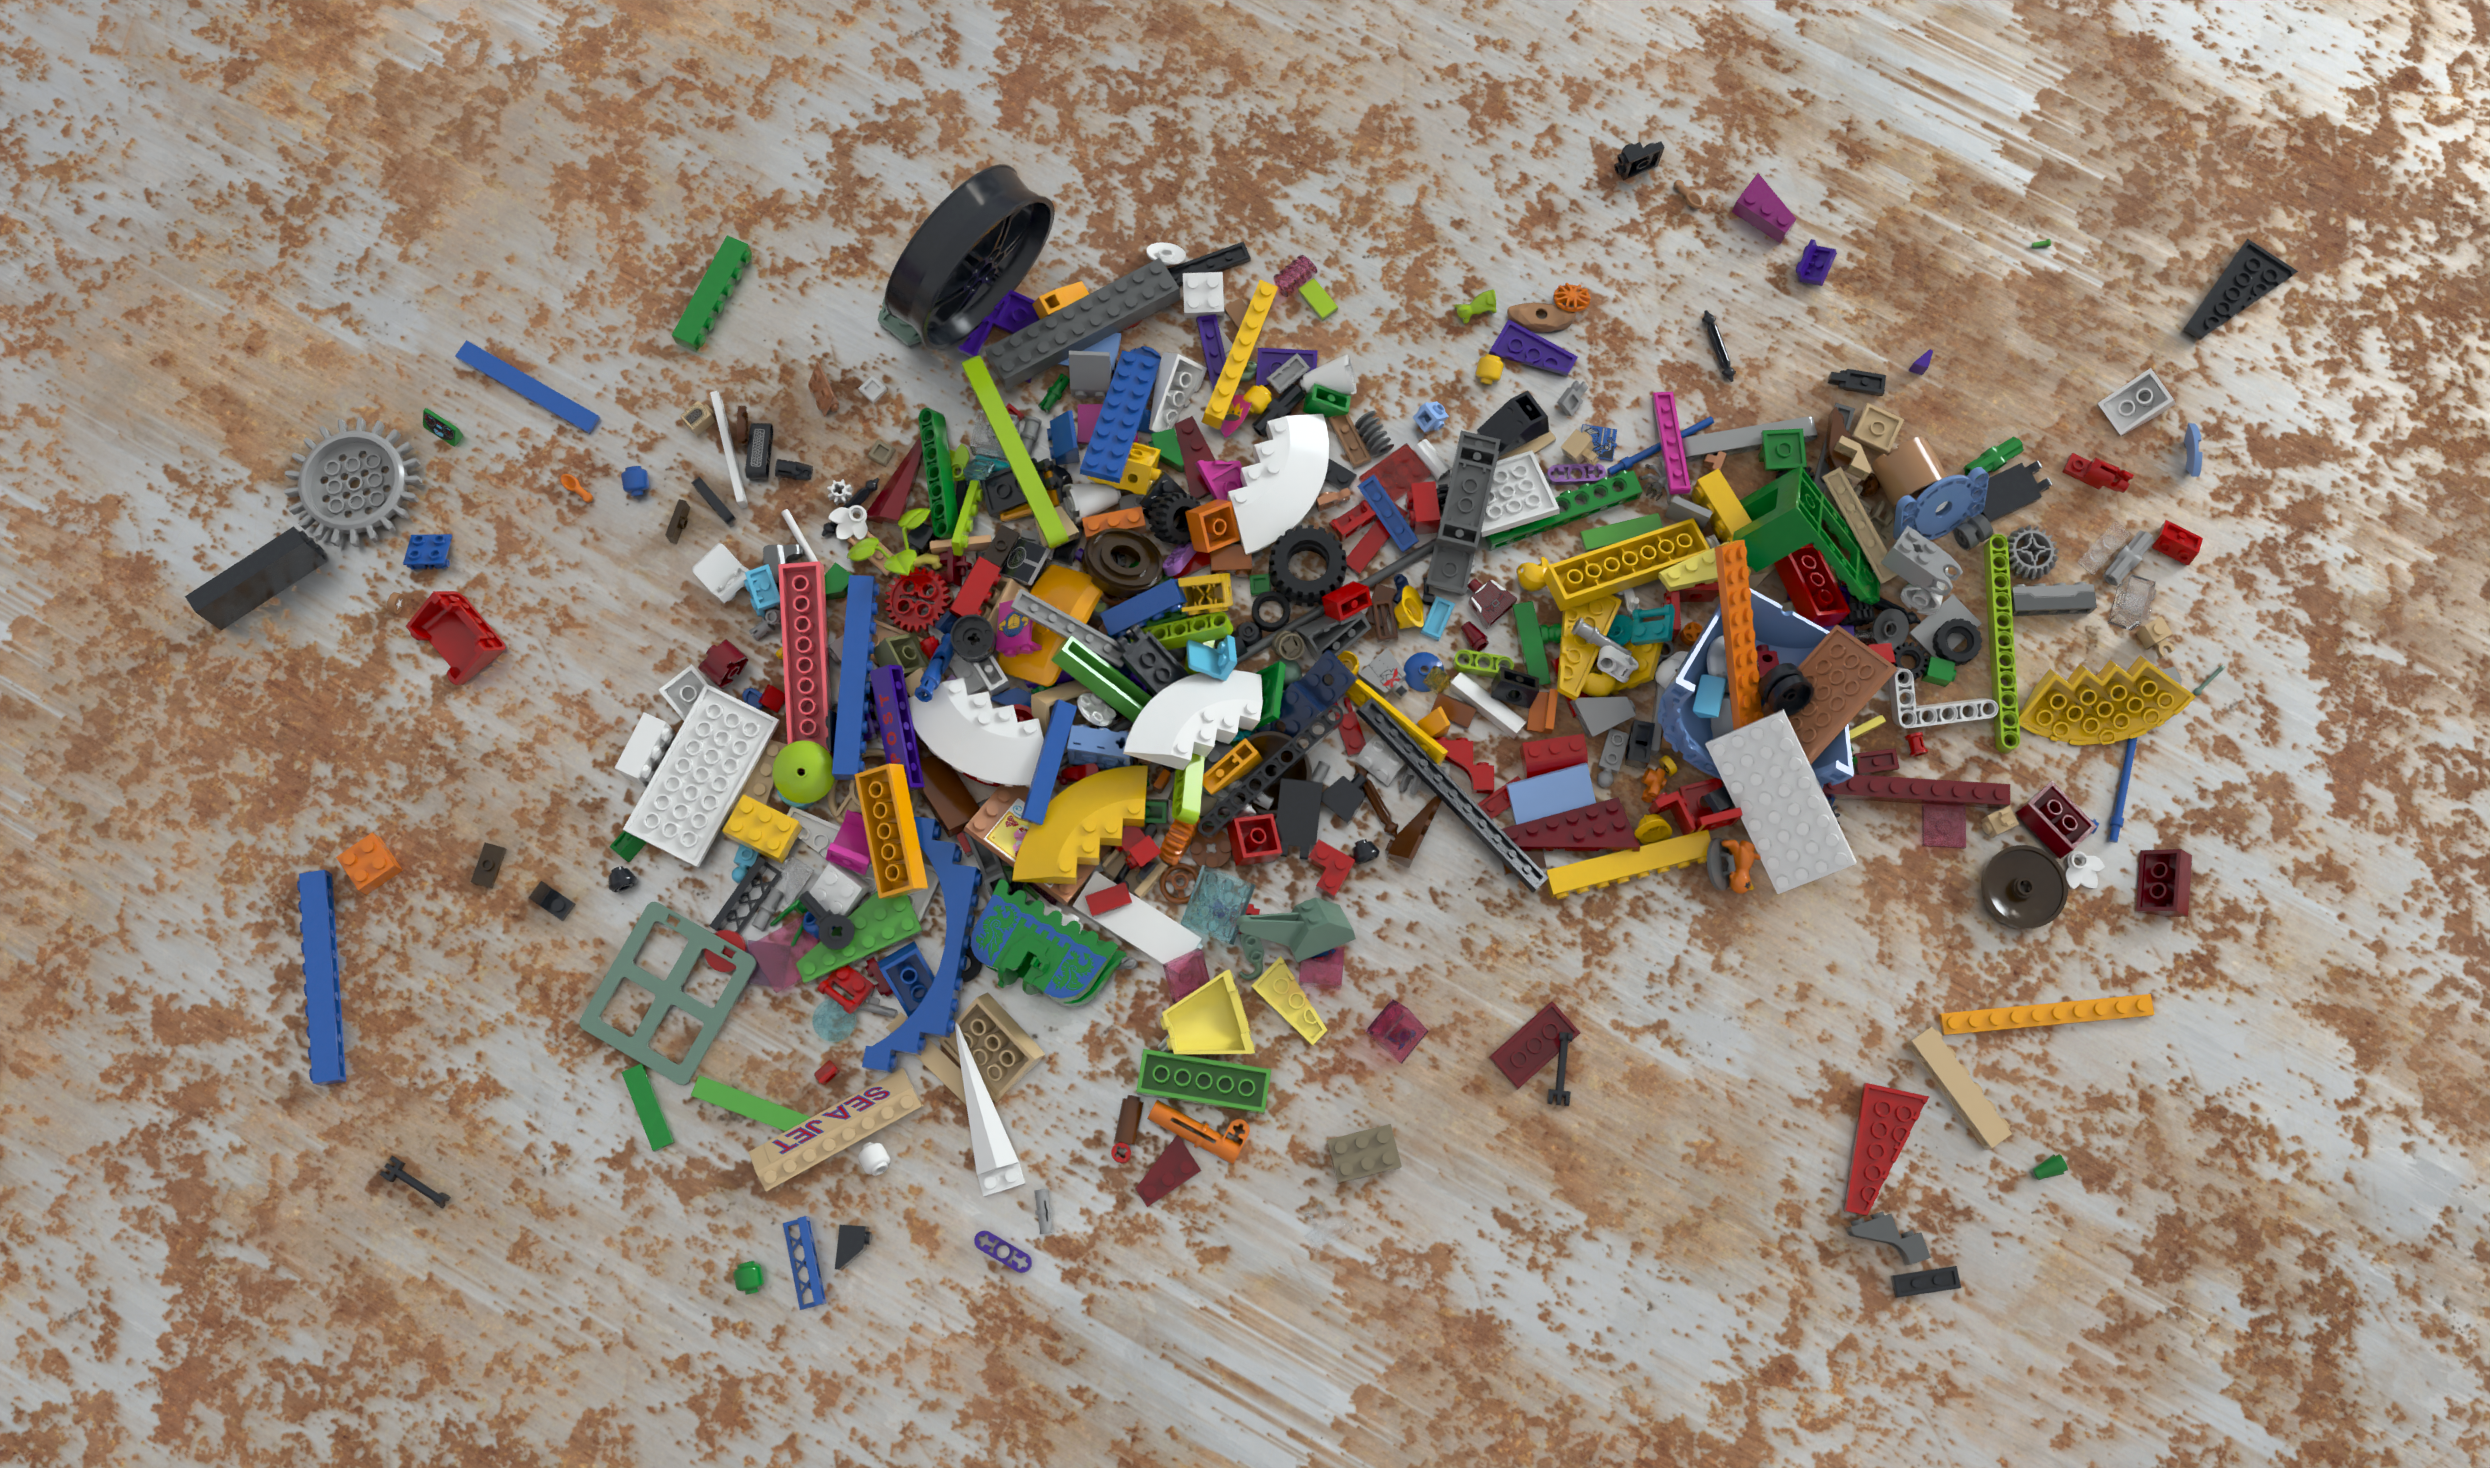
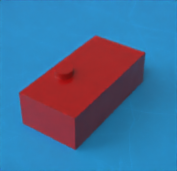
(1812, 587)

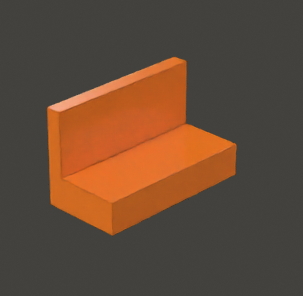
(1542, 712)

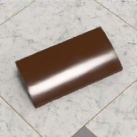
(946, 795)

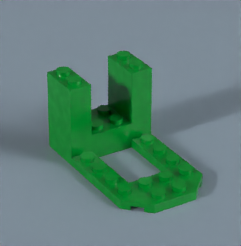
(1789, 517)

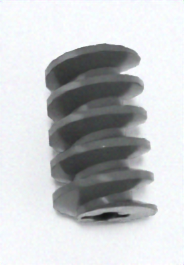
(1371, 434)

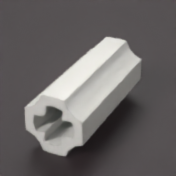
(1432, 459)

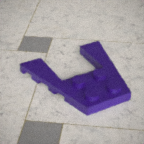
(1010, 315)

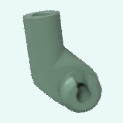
(1249, 372)

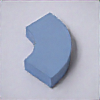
(2194, 457)

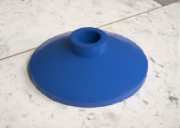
(1413, 666)

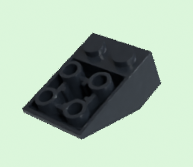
(1516, 423)

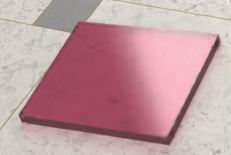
(779, 958)

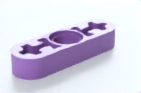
(1591, 479)
(1178, 559)

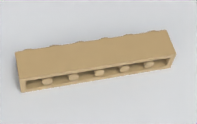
(1959, 1088)

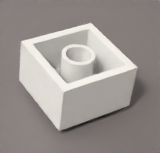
(1203, 294)
(839, 889)

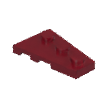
(1168, 1172)

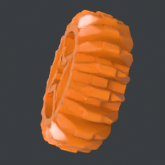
(1177, 841)

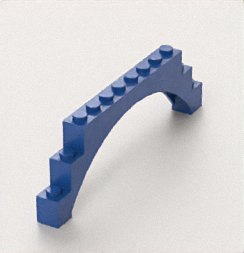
(937, 1009)

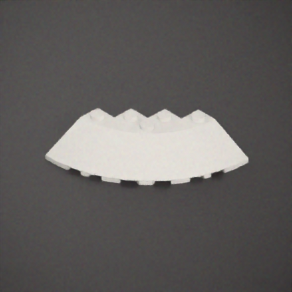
(1283, 480)
(1193, 715)
(977, 737)

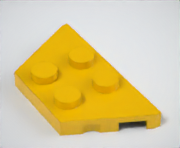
(1647, 658)

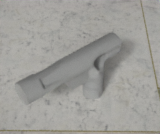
(874, 1007)

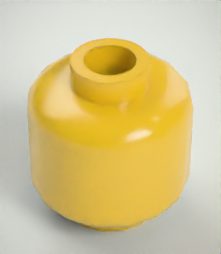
(1489, 369)
(1260, 398)

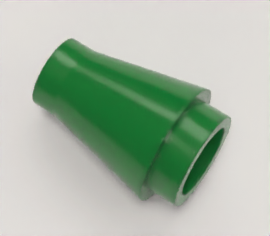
(2051, 1167)

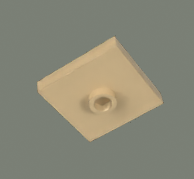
(1877, 429)

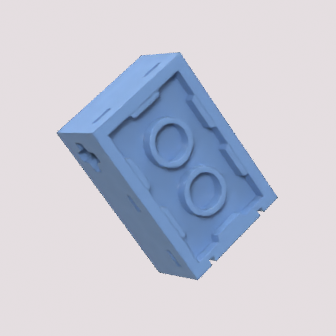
(1098, 747)

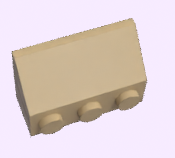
(1004, 591)
(1043, 703)

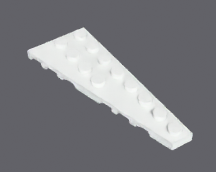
(819, 835)

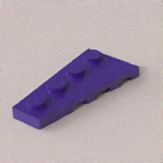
(1530, 349)

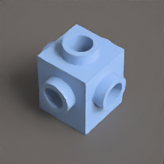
(1431, 416)

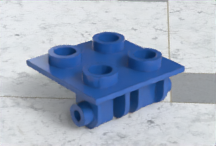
(428, 551)

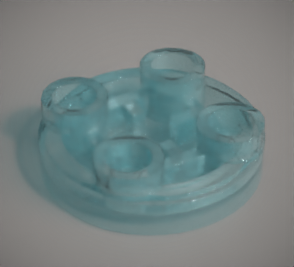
(832, 1021)

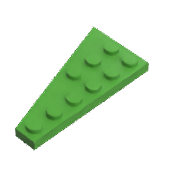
(876, 926)

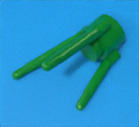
(800, 909)

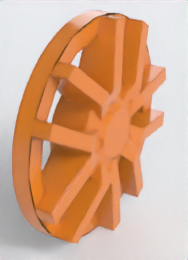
(1571, 297)

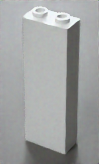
(1140, 925)

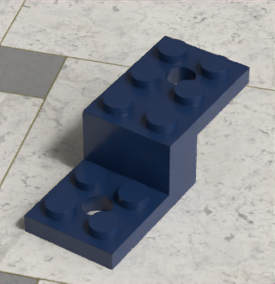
(1312, 695)

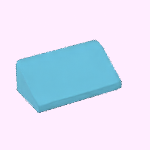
(1709, 696)

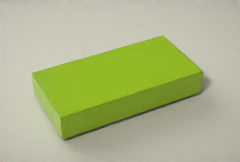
(1318, 299)

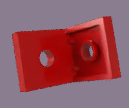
(1700, 593)
(1704, 816)

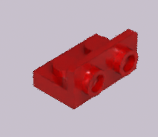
(2177, 543)

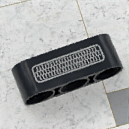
(759, 451)

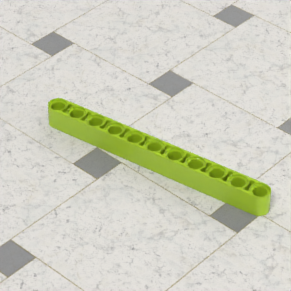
(1015, 451)
(2005, 634)
(1189, 781)

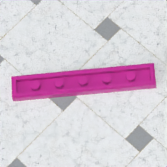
(1671, 443)

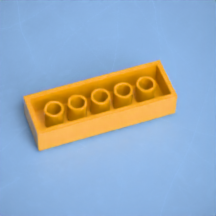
(891, 831)

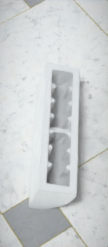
(1486, 705)

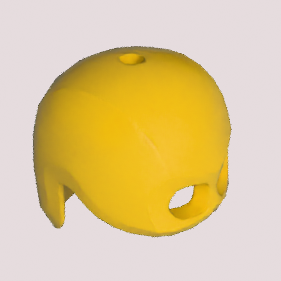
(1532, 576)
(1598, 685)

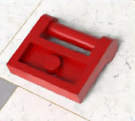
(850, 982)

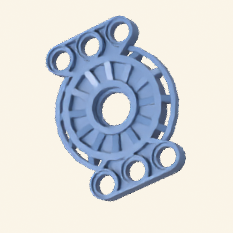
(1961, 499)

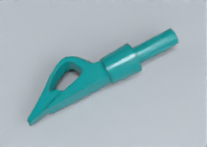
(1243, 734)

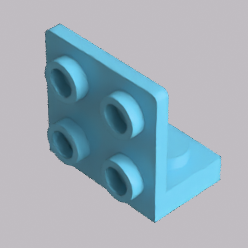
(762, 589)
(1211, 661)

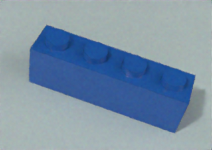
(1144, 607)

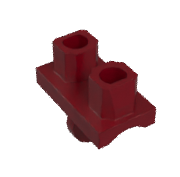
(956, 567)

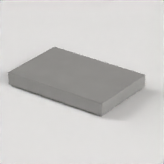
(1950, 609)

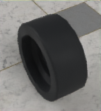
(1268, 596)

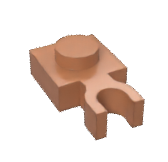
(1327, 500)

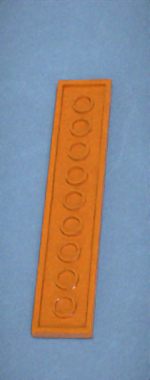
(1738, 633)

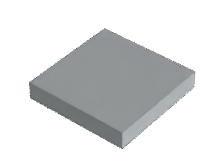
(1683, 510)

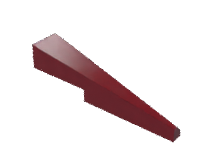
(894, 496)

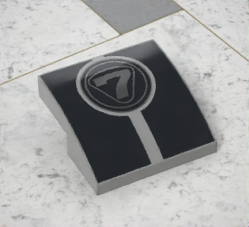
(1025, 561)

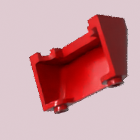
(457, 634)

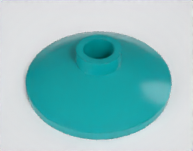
(1621, 629)

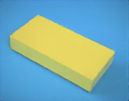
(1866, 727)

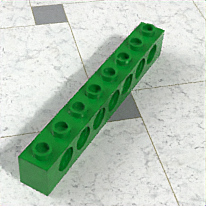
(1625, 480)

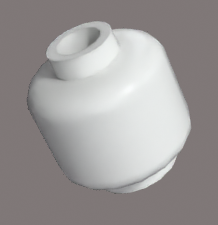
(873, 1158)

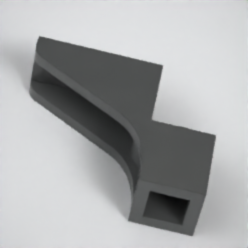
(989, 864)
(1884, 1230)

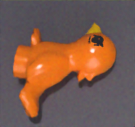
(1744, 858)

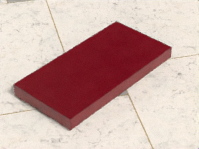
(1533, 1045)

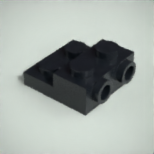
(1636, 159)

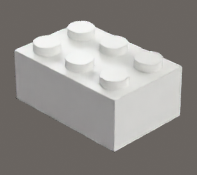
(645, 749)

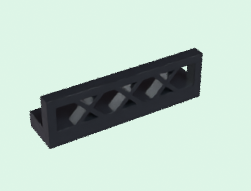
(742, 892)

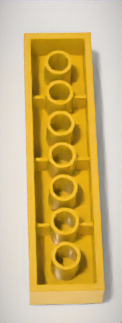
(1622, 564)

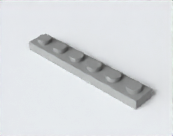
(1066, 626)

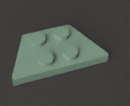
(897, 327)

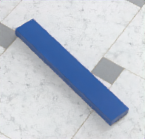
(1048, 762)

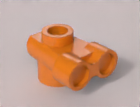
(1655, 783)

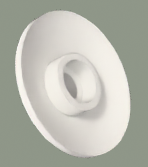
(1167, 252)

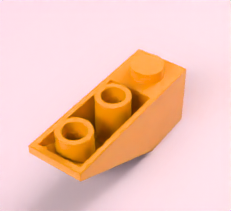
(1059, 299)

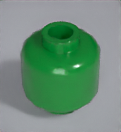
(748, 1277)

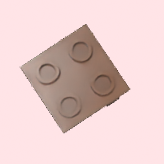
(822, 391)

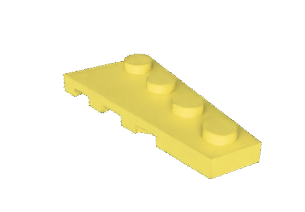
(1286, 997)

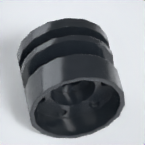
(965, 630)

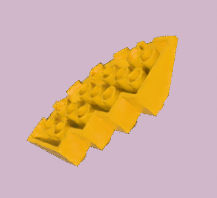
(2103, 706)
(1080, 822)

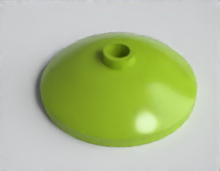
(817, 777)

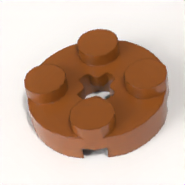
(1212, 860)

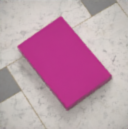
(1087, 419)

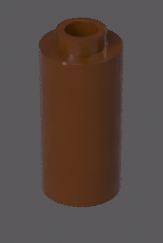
(1129, 1120)

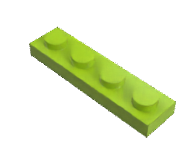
(967, 514)

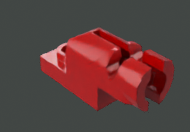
(2097, 473)

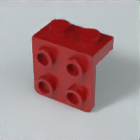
(1677, 805)

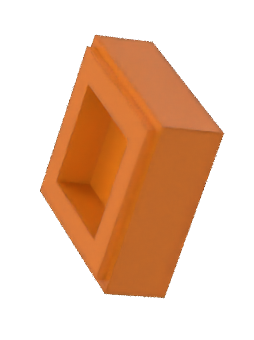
(1162, 781)

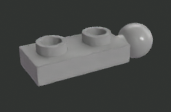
(1611, 756)

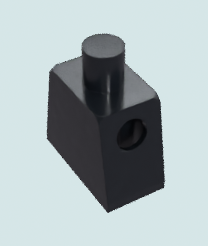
(1345, 797)

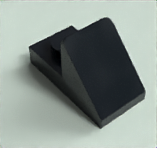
(552, 901)

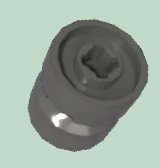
(1972, 532)

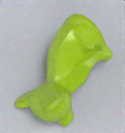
(1483, 302)

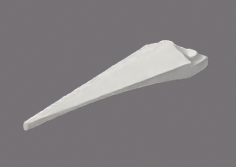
(993, 1153)

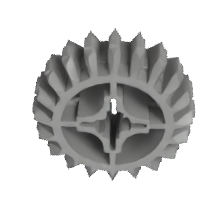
(2036, 544)

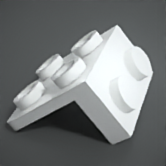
(721, 573)
(1380, 760)

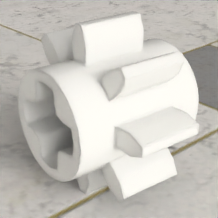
(839, 498)

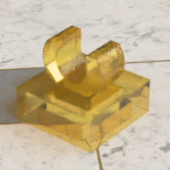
(1437, 680)

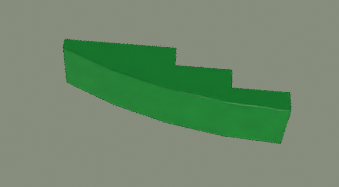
(1531, 641)

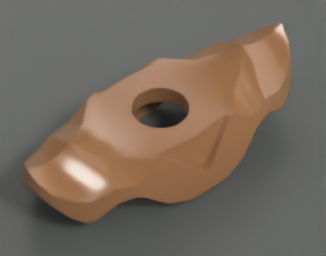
(1525, 316)

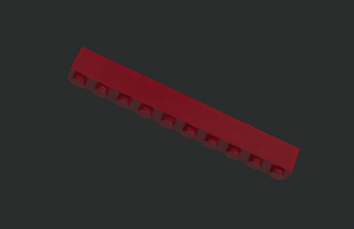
(1921, 791)

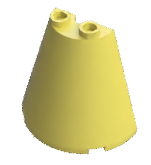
(1209, 1020)

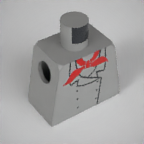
(1384, 675)

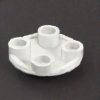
(1095, 709)

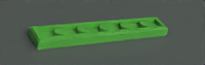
(747, 1104)

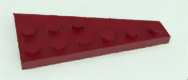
(1579, 829)

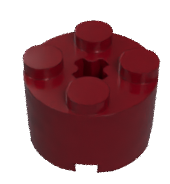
(723, 663)

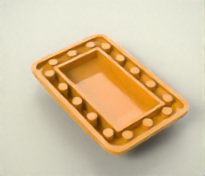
(1068, 592)

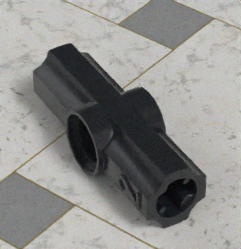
(1279, 408)

